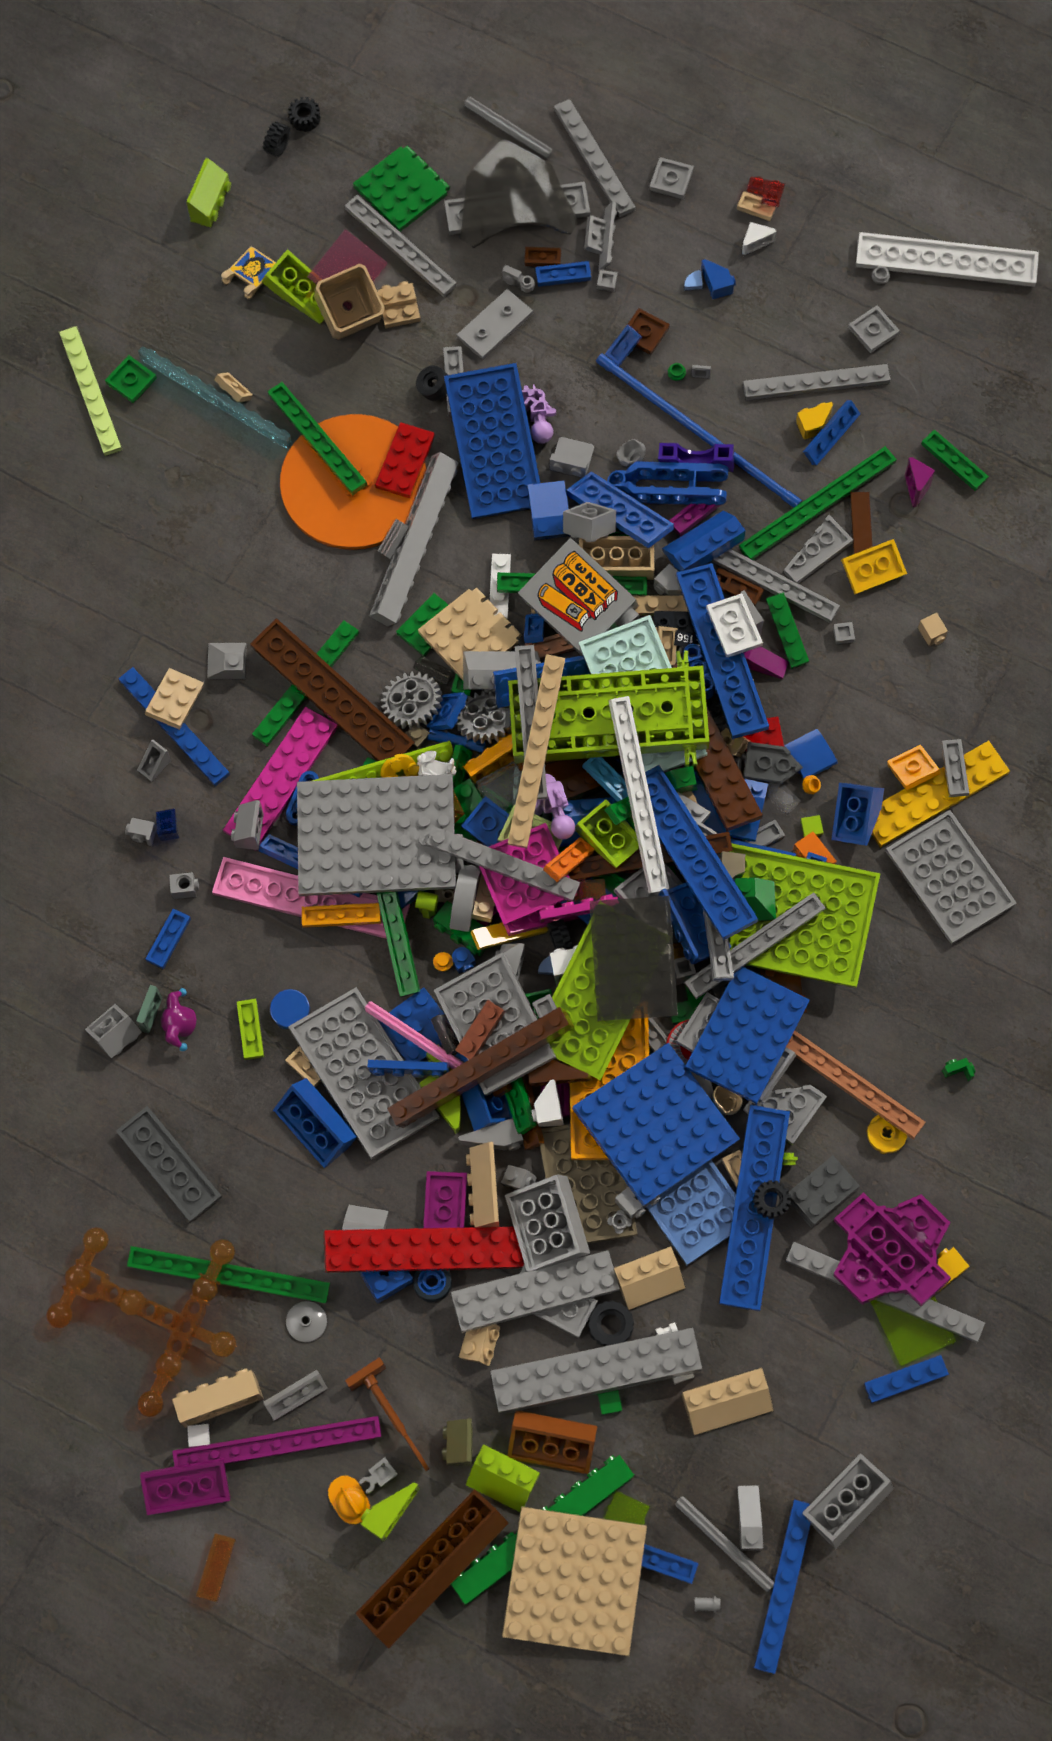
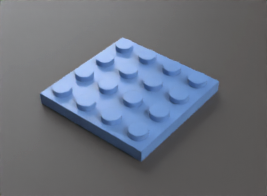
(696, 1212)

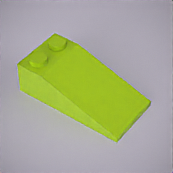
(290, 282)

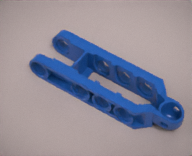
(692, 472)

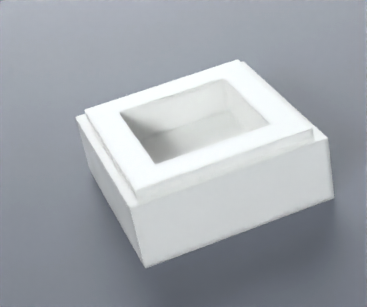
(198, 1435)

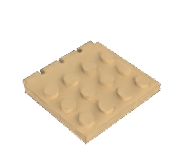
(468, 627)

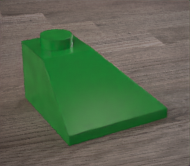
(760, 896)

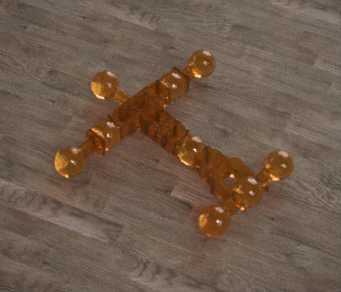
(134, 1303)

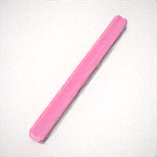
(412, 1035)

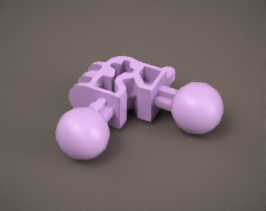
(539, 409)
(562, 824)

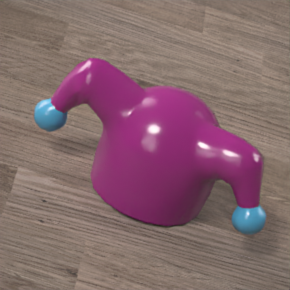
(177, 1020)

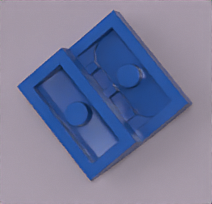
(812, 753)

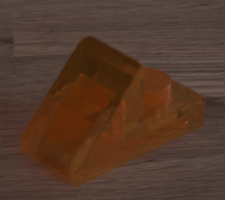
(590, 889)

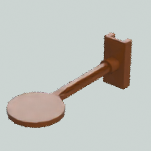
(367, 1377)

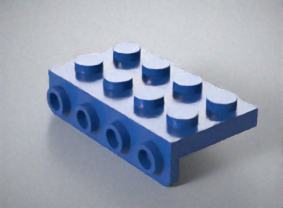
(688, 922)

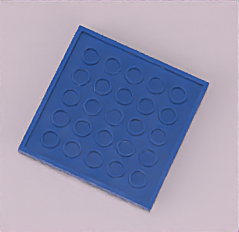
(655, 1124)

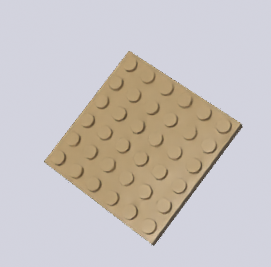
(574, 1581)

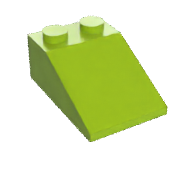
(609, 841)
(386, 1514)

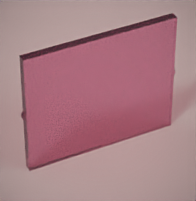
(346, 253)

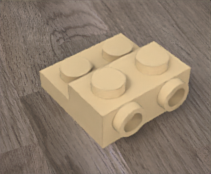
(399, 304)

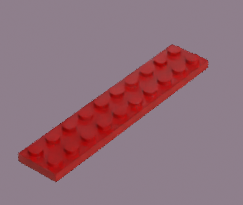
(421, 1249)

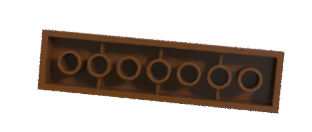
(431, 1568)

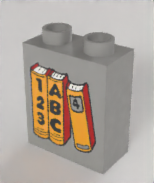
(578, 596)

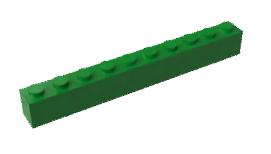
(579, 1501)

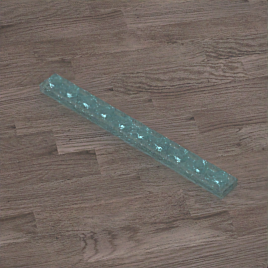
(220, 400)

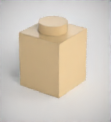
(933, 629)

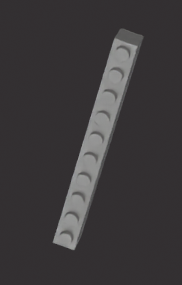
(412, 547)

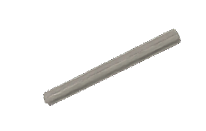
(508, 127)
(724, 1543)

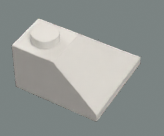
(548, 1107)

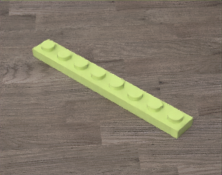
(90, 391)

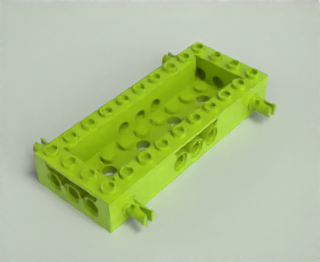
(657, 731)

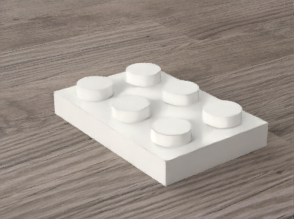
(734, 625)

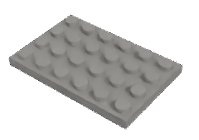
(950, 877)
(494, 982)

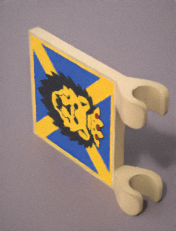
(249, 268)

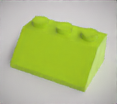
(208, 194)
(502, 1478)

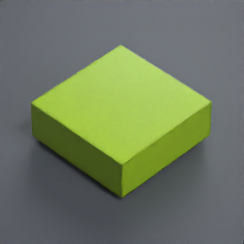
(812, 824)

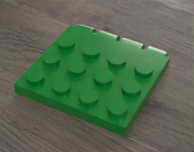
(402, 187)

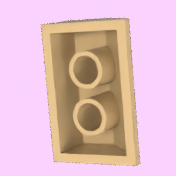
(649, 1278)

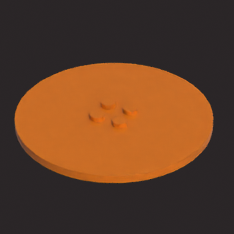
(321, 502)

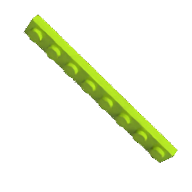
(373, 770)

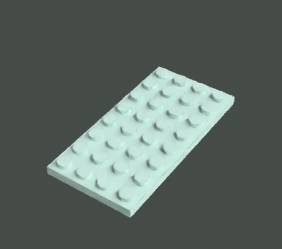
(634, 648)

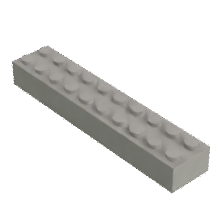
(596, 1371)

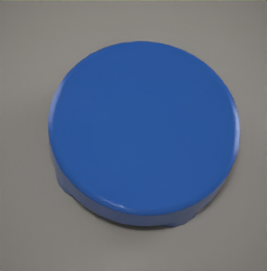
(289, 1007)

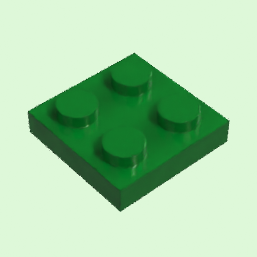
(130, 379)

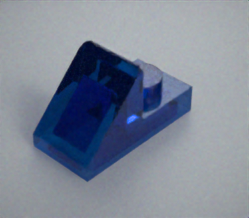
(167, 825)

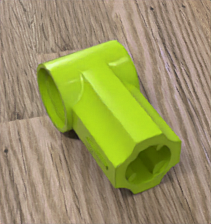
(427, 903)

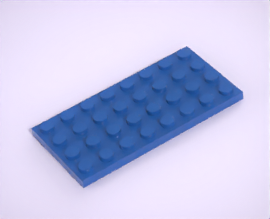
(492, 439)

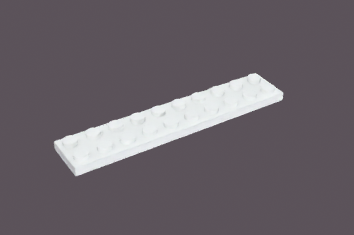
(947, 259)

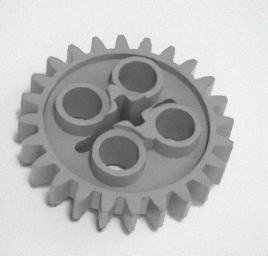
(411, 700)
(482, 718)

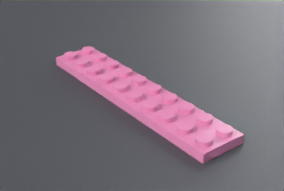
(280, 892)

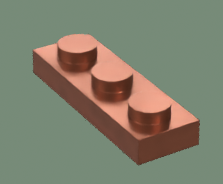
(480, 1030)

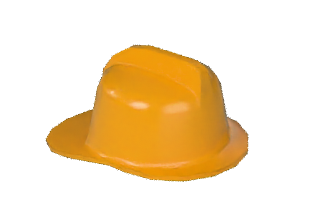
(348, 1499)

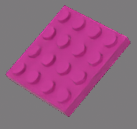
(513, 898)

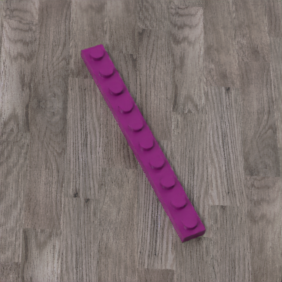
(282, 1442)

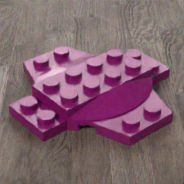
(892, 1249)

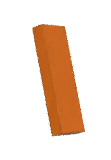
(568, 859)

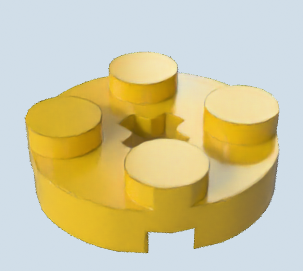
(398, 763)
(881, 1143)

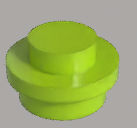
(789, 1159)

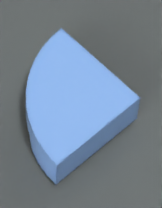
(694, 281)
(546, 967)

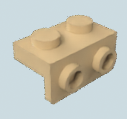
(480, 1344)

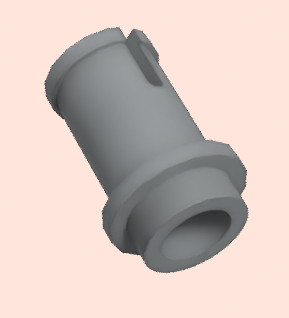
(707, 1604)

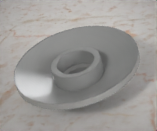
(310, 1331)

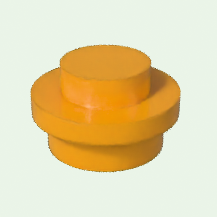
(811, 784)
(442, 961)

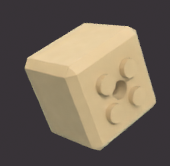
(351, 286)

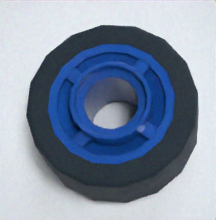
(435, 1293)

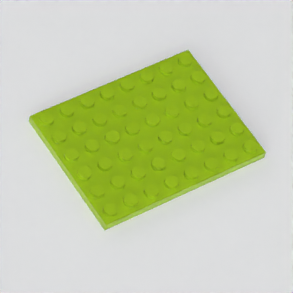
(832, 942)

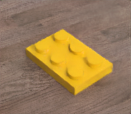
(874, 566)

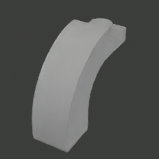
(464, 897)

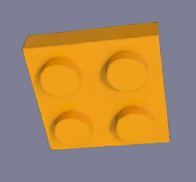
(913, 767)

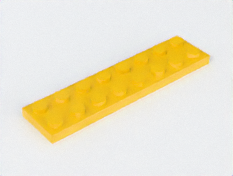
(921, 803)

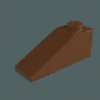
(559, 1072)

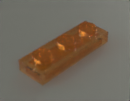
(216, 1567)

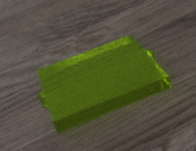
(626, 1509)

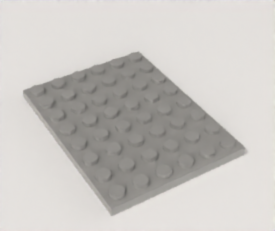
(374, 835)

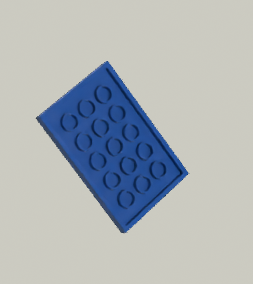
(747, 1034)

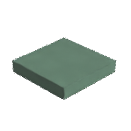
(149, 1009)

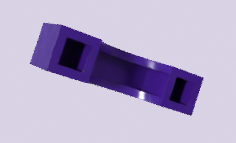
(717, 454)

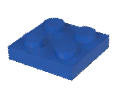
(449, 711)

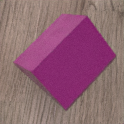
(918, 480)

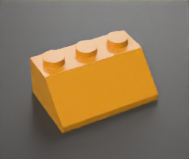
(490, 759)

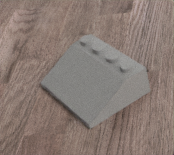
(547, 1223)

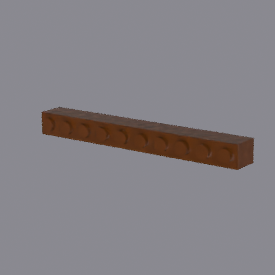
(480, 1067)

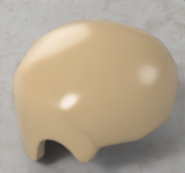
(726, 1101)

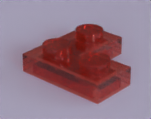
(771, 190)

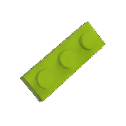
(250, 1029)

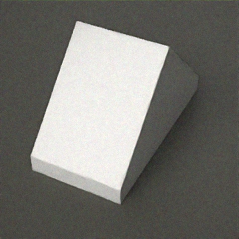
(757, 237)

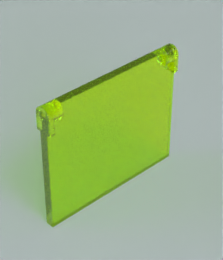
(909, 1335)

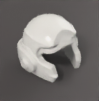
(430, 766)

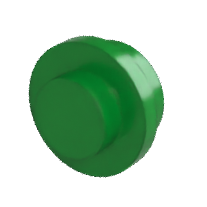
(676, 372)

